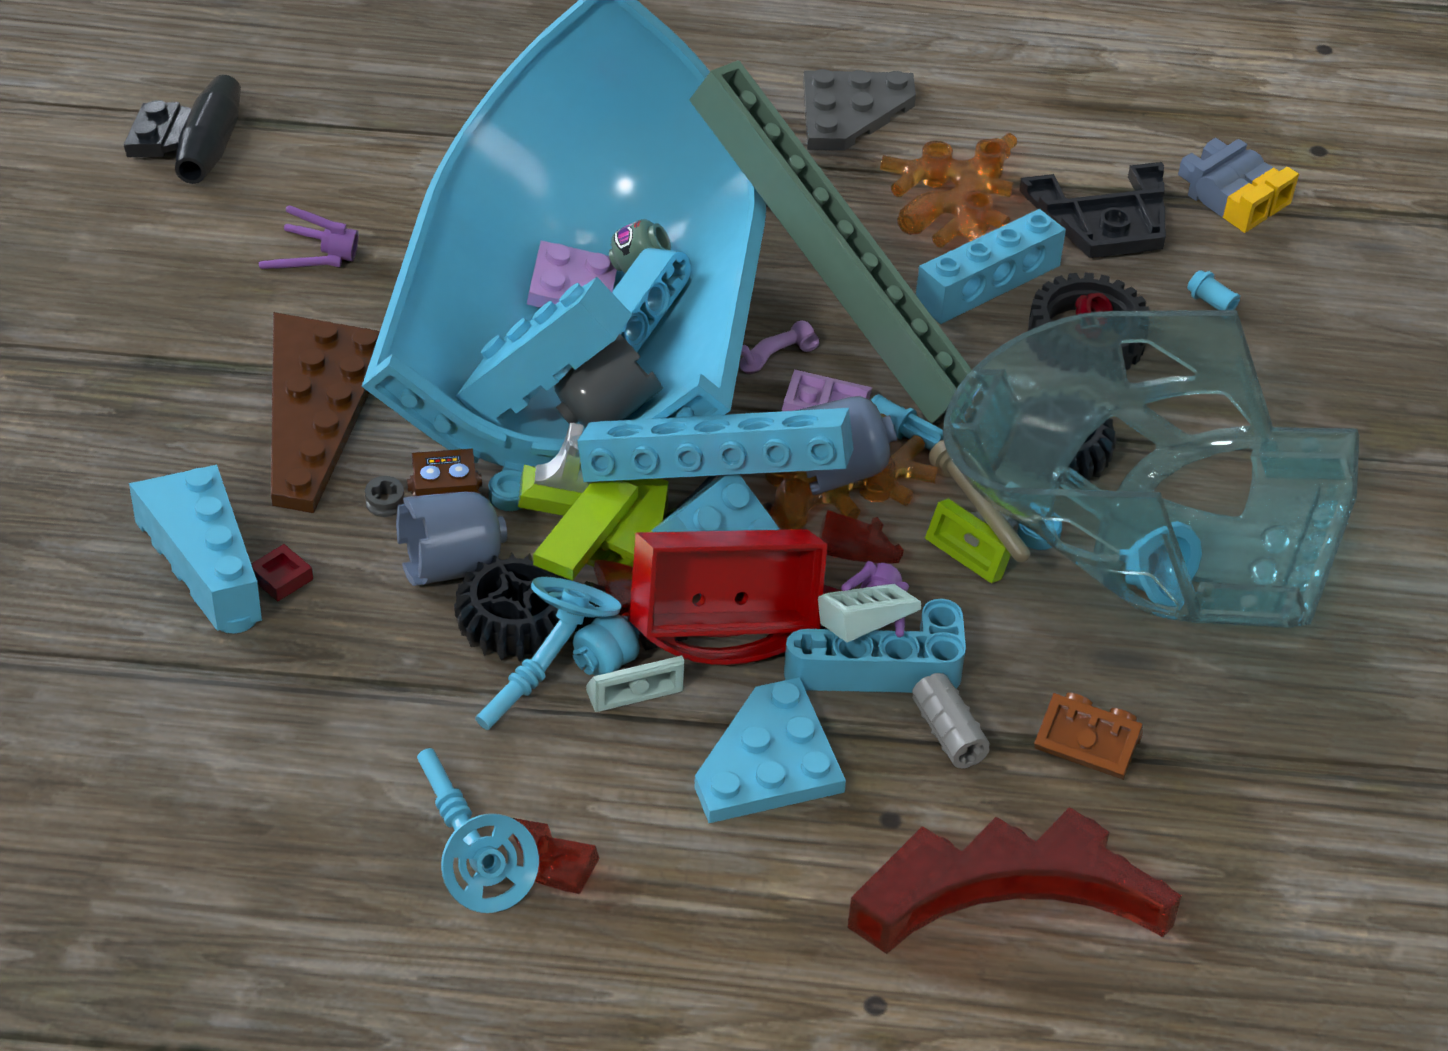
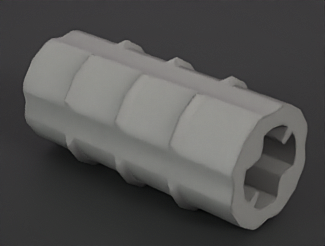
(950, 720)

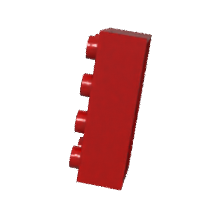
(774, 568)

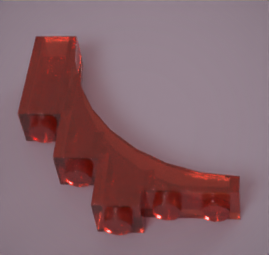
(1004, 864)

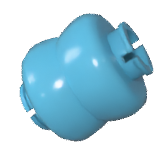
(606, 645)

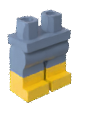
(1237, 183)

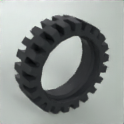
(1062, 297)

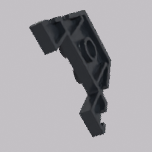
(1107, 222)

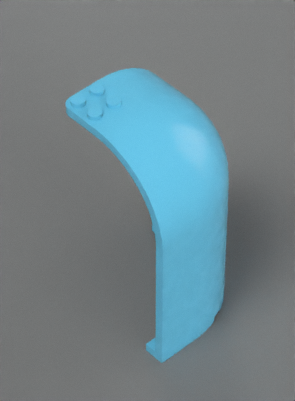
(566, 153)

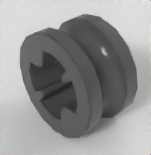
(384, 485)

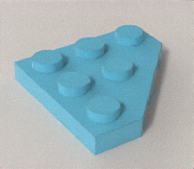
(769, 756)

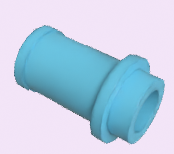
(1211, 291)

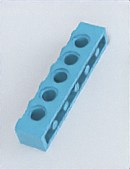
(716, 445)

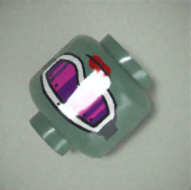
(633, 239)

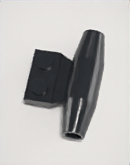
(195, 133)

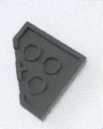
(852, 103)

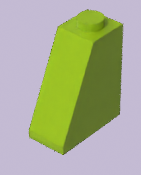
(643, 516)

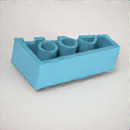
(543, 350)
(200, 538)

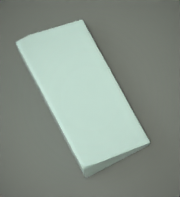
(636, 684)

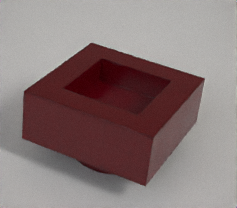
(281, 572)

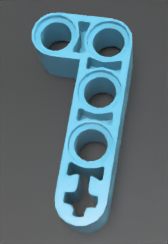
(650, 290)
(880, 658)

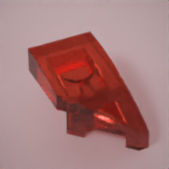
(858, 540)
(617, 582)
(562, 862)

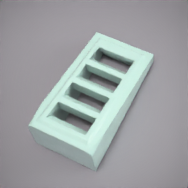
(864, 609)

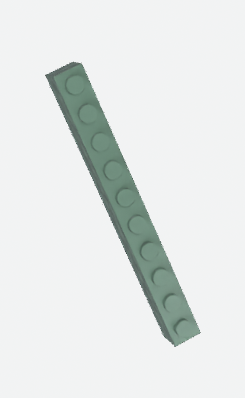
(832, 238)

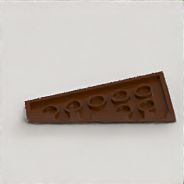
(313, 403)

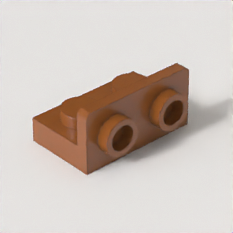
(1089, 734)

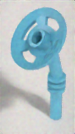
(573, 605)
(481, 851)

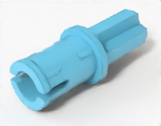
(907, 422)

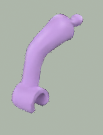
(800, 333)

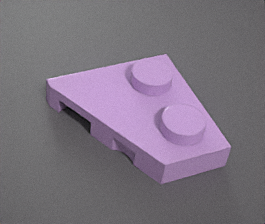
(812, 389)

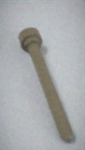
(996, 521)

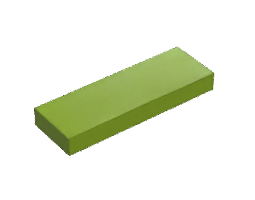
(585, 527)

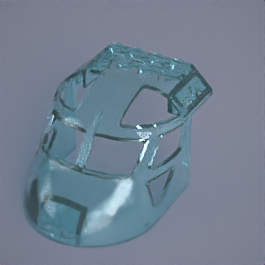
(1048, 389)

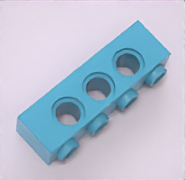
(990, 265)

